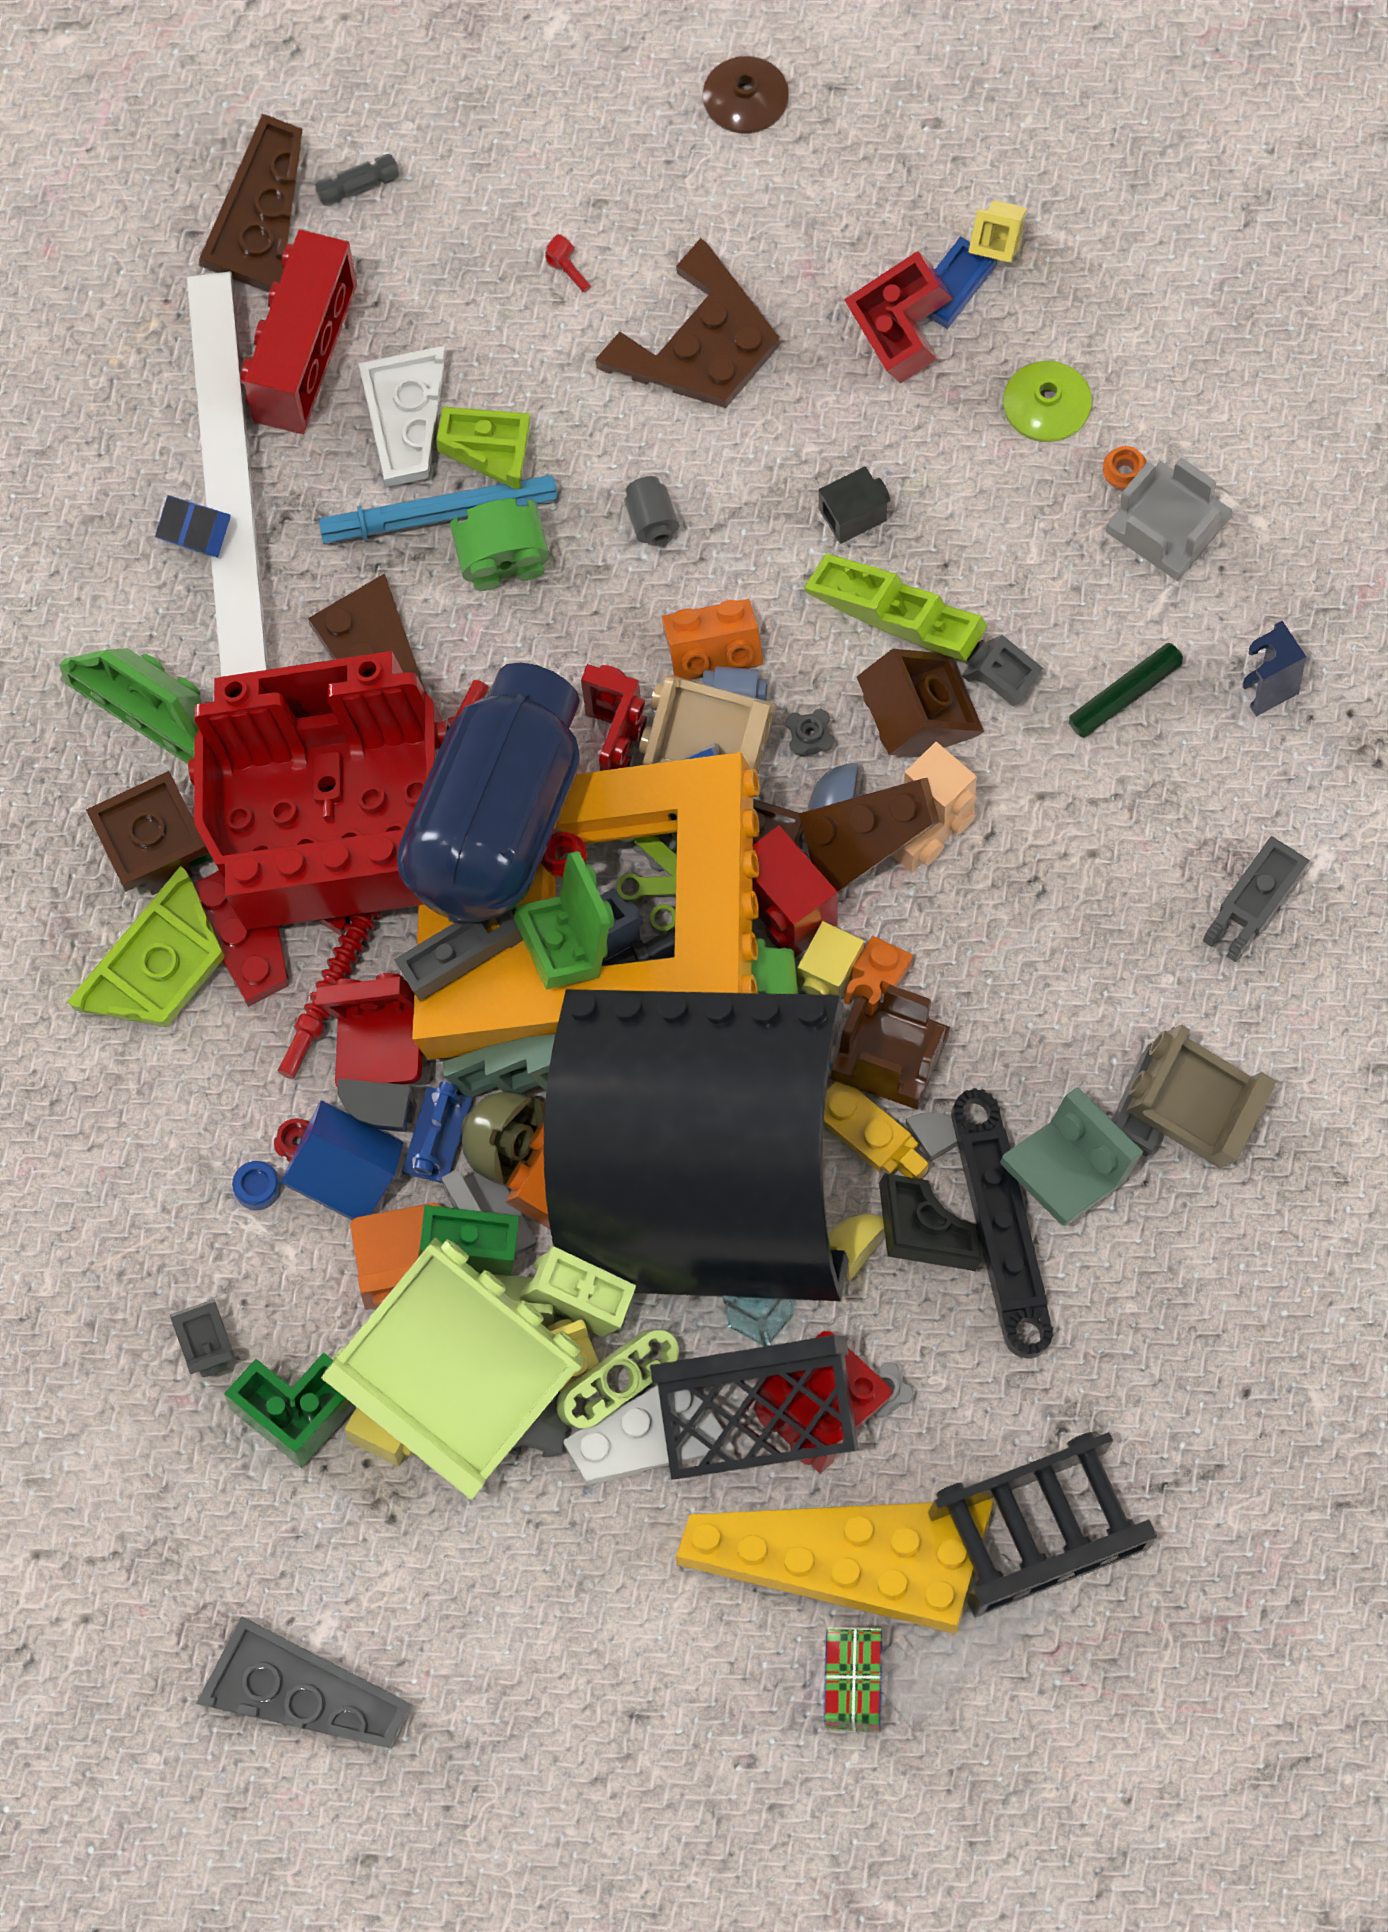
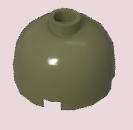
(499, 1133)

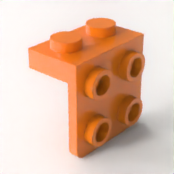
(385, 1250)

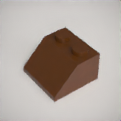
(918, 702)

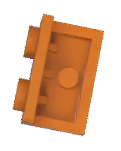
(712, 637)

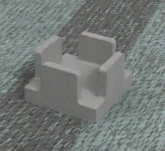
(1169, 515)

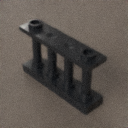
(1037, 1570)

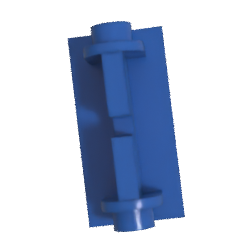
(437, 1133)

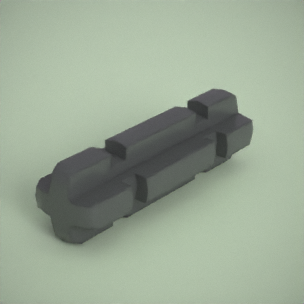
(357, 179)

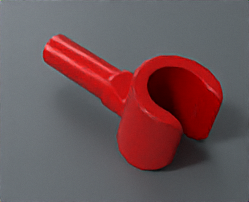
(557, 256)

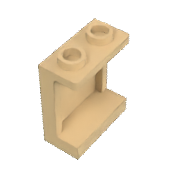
(700, 715)

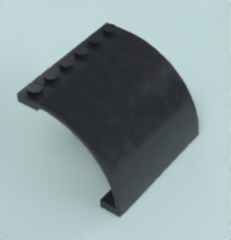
(693, 1141)

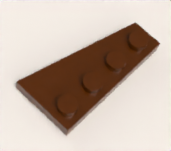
(257, 208)
(365, 625)

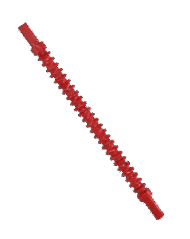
(310, 1025)

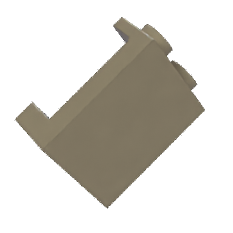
(1198, 1098)

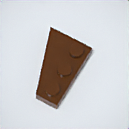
(865, 830)

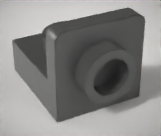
(1002, 668)

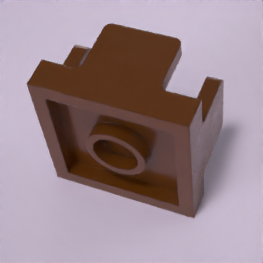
(147, 833)
(891, 1049)

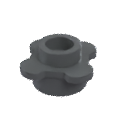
(809, 744)

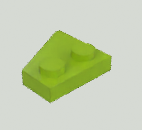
(486, 441)

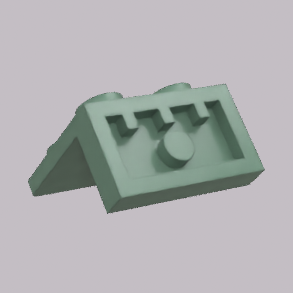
(1073, 1159)

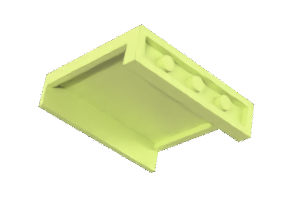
(454, 1366)

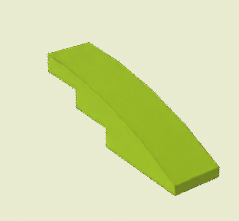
(895, 608)

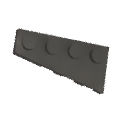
(291, 1686)

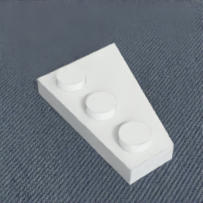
(635, 1440)

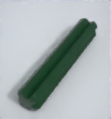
(1125, 689)

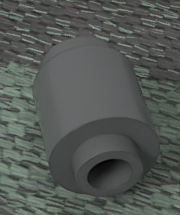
(651, 511)

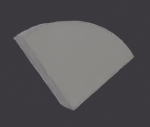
(933, 1133)

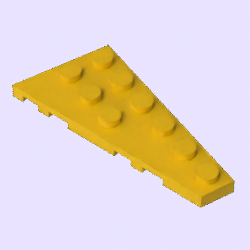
(852, 1556)

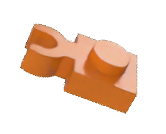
(875, 969)

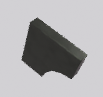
(922, 1229)

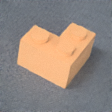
(954, 798)

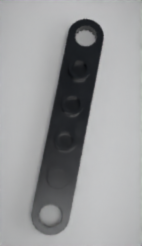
(1002, 1225)

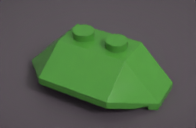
(139, 695)

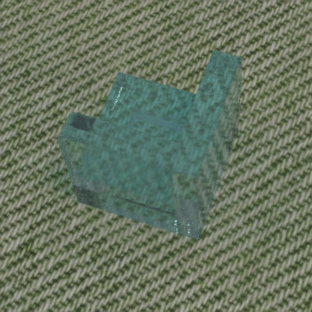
(758, 1317)

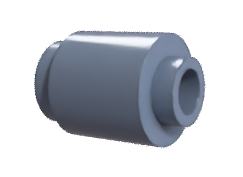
(737, 680)

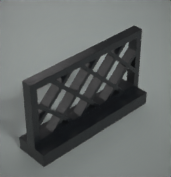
(748, 1365)

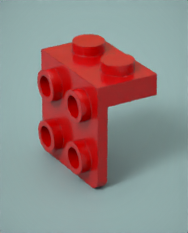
(616, 700)
(373, 1029)
(867, 1396)

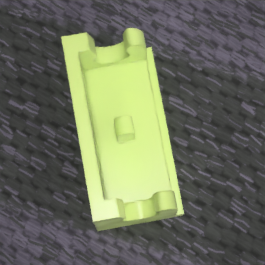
(579, 1291)

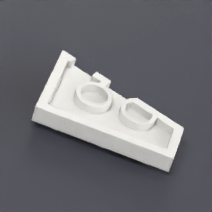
(404, 411)

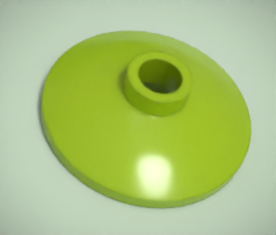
(1043, 417)

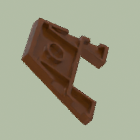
(712, 350)

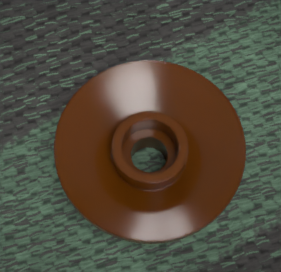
(745, 109)

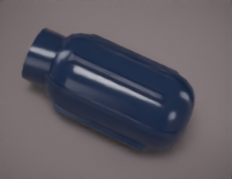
(493, 797)

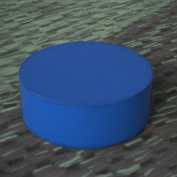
(256, 1185)

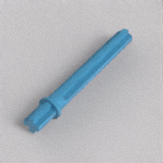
(430, 510)

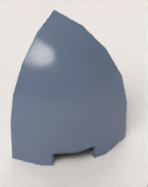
(835, 786)

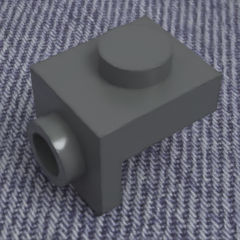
(203, 1338)

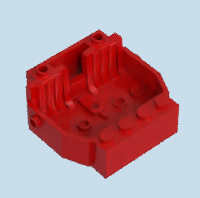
(263, 775)

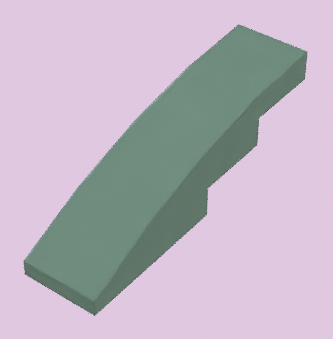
(506, 1065)

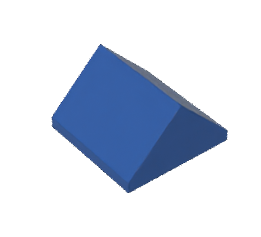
(342, 1163)

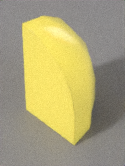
(858, 1237)

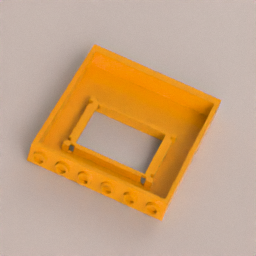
(712, 914)

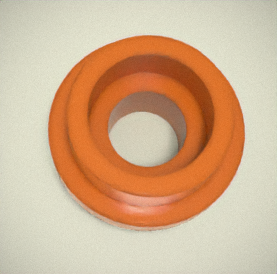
(1119, 457)

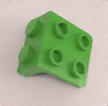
(567, 931)

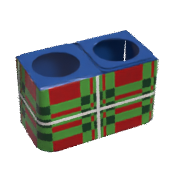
(852, 1679)

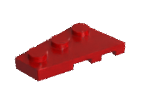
(253, 955)

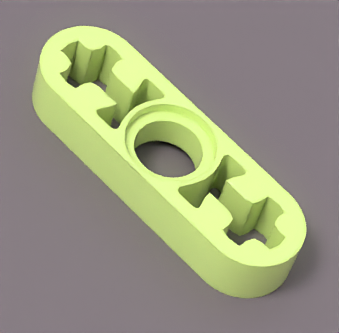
(582, 1388)

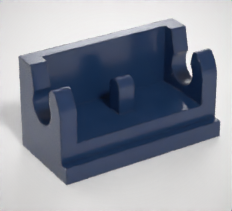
(1281, 671)

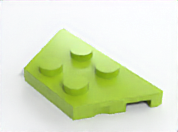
(155, 961)

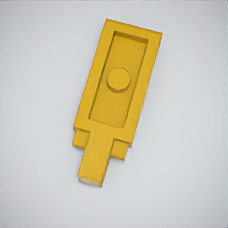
(871, 1132)

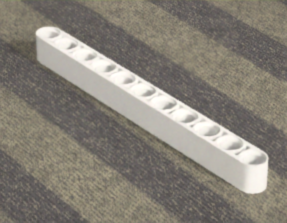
(227, 472)

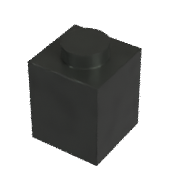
(854, 504)

